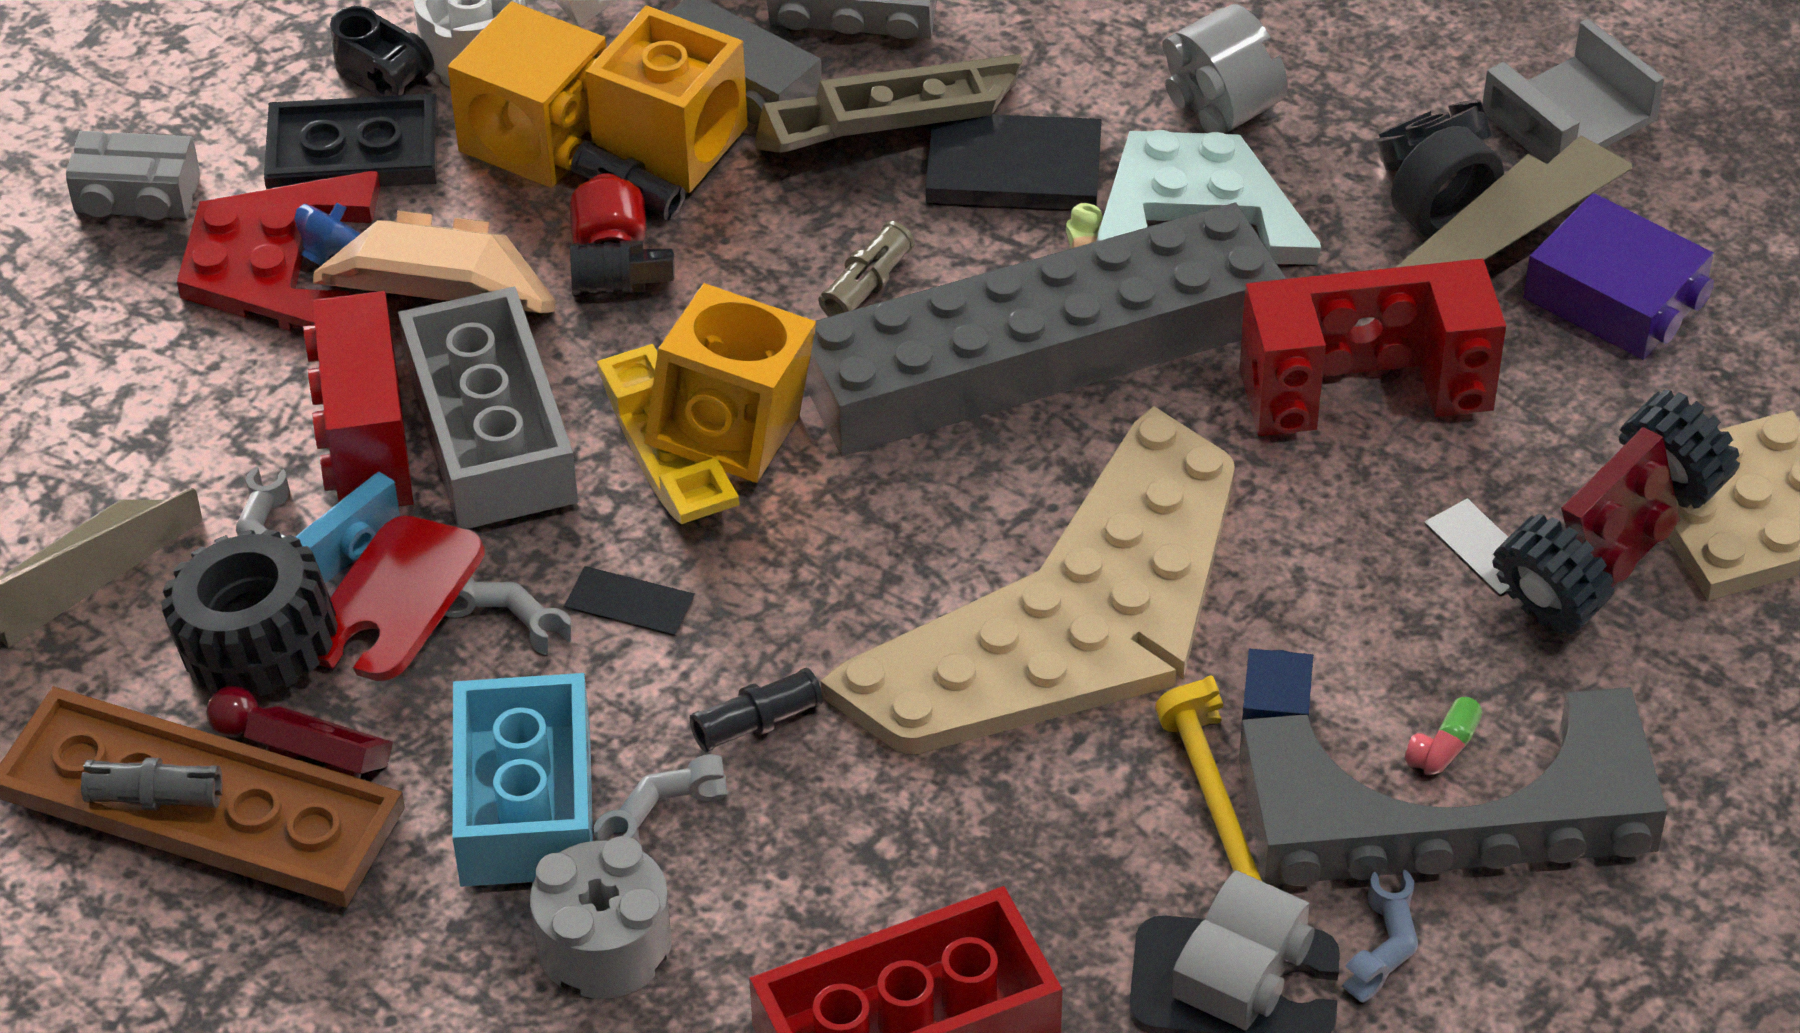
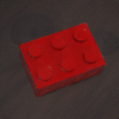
(358, 394)

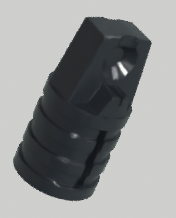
(618, 267)

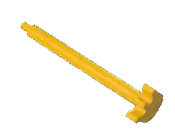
(1186, 711)

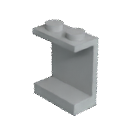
(1595, 94)

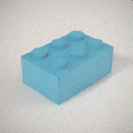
(519, 774)

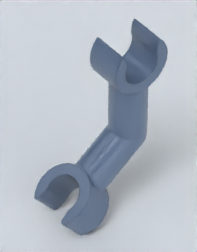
(1373, 968)

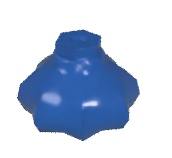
(323, 233)

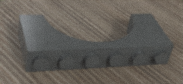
(1328, 826)

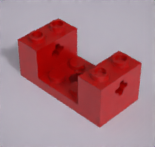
(1423, 316)

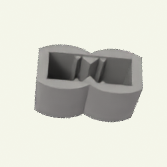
(1242, 950)

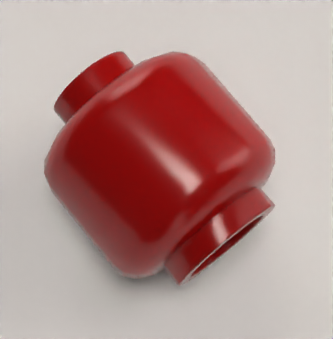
(607, 211)

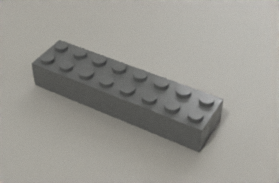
(1034, 328)

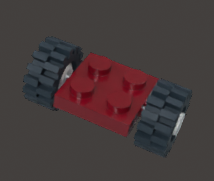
(1618, 513)

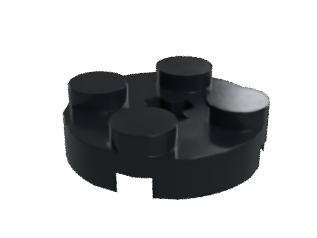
(1402, 138)

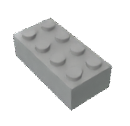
(488, 408)

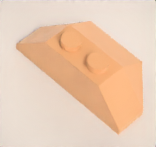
(434, 262)

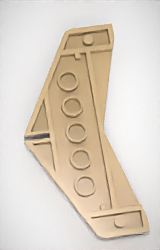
(1088, 629)

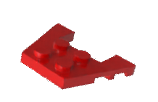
(249, 249)

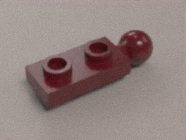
(286, 732)

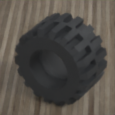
(250, 612)

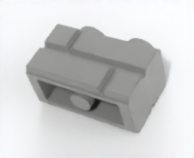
(133, 175)

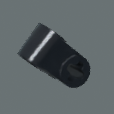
(377, 51)

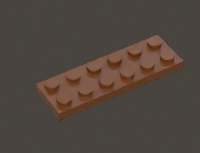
(274, 815)

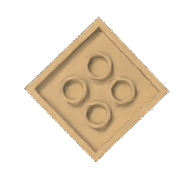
(1753, 522)

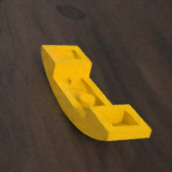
(682, 485)

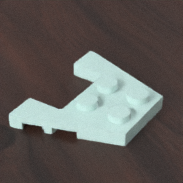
(1187, 173)

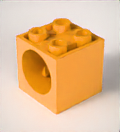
(524, 93)
(668, 96)
(729, 382)

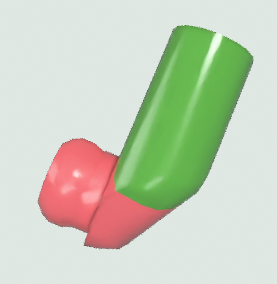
(1450, 740)

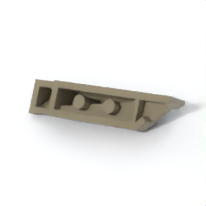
(888, 102)
(1521, 202)
(89, 559)

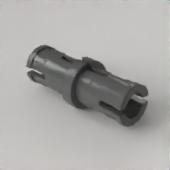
(151, 783)

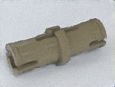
(885, 250)

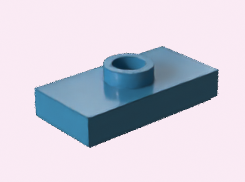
(350, 525)

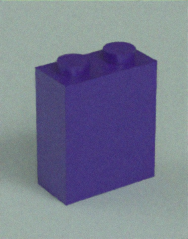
(1619, 276)

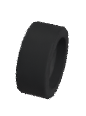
(1430, 167)

